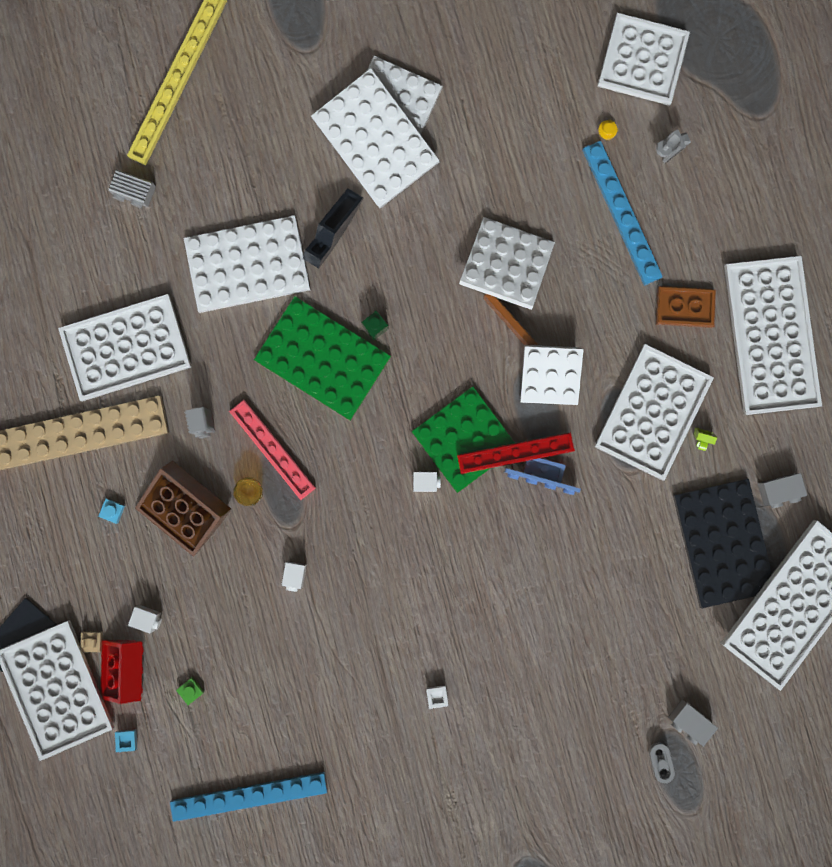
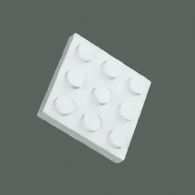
(551, 374)

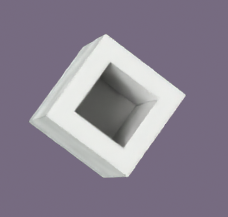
(426, 482)
(294, 576)
(145, 619)

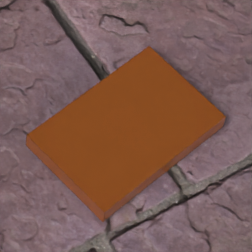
(685, 306)

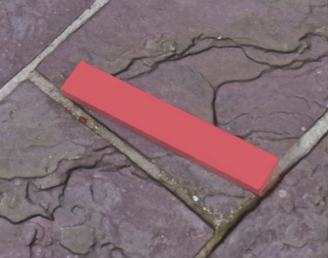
(272, 449)

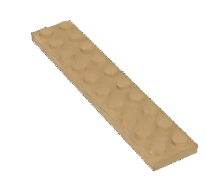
(82, 432)

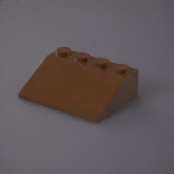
(182, 507)

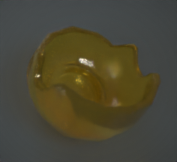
(248, 491)

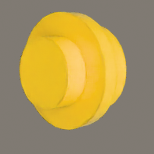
(607, 129)

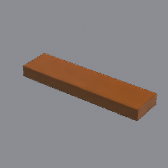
(509, 320)

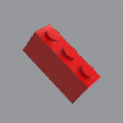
(121, 671)

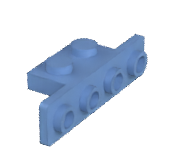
(545, 472)

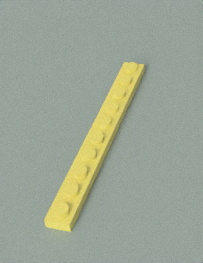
(176, 80)

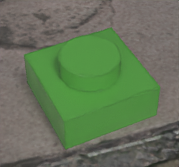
(190, 691)

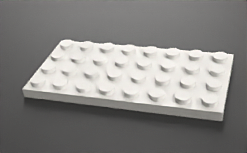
(772, 335)
(788, 610)

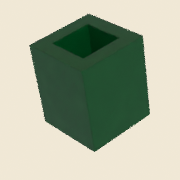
(374, 325)

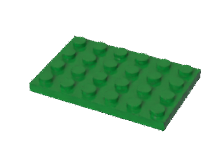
(322, 358)

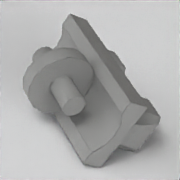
(672, 145)

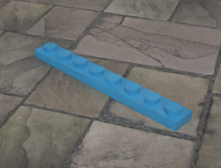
(622, 213)
(248, 796)

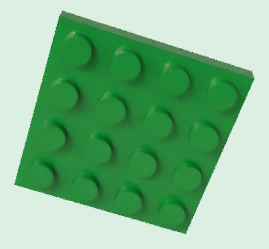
(459, 429)

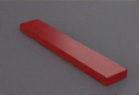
(515, 453)

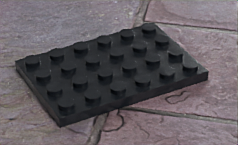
(723, 542)

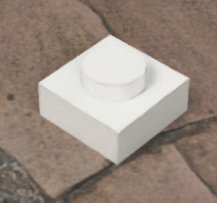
(437, 697)

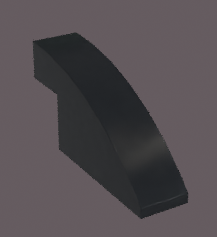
(332, 228)

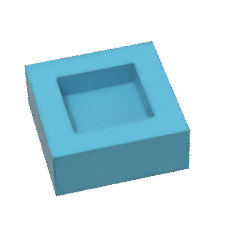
(111, 511)
(126, 740)

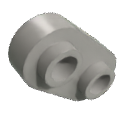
(661, 761)

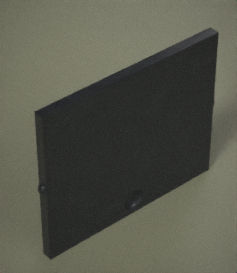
(23, 623)

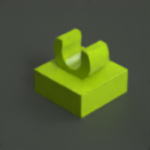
(704, 437)

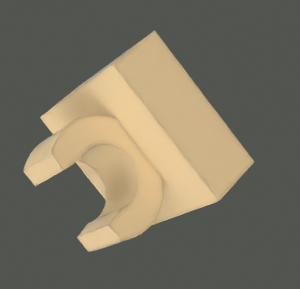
(91, 641)

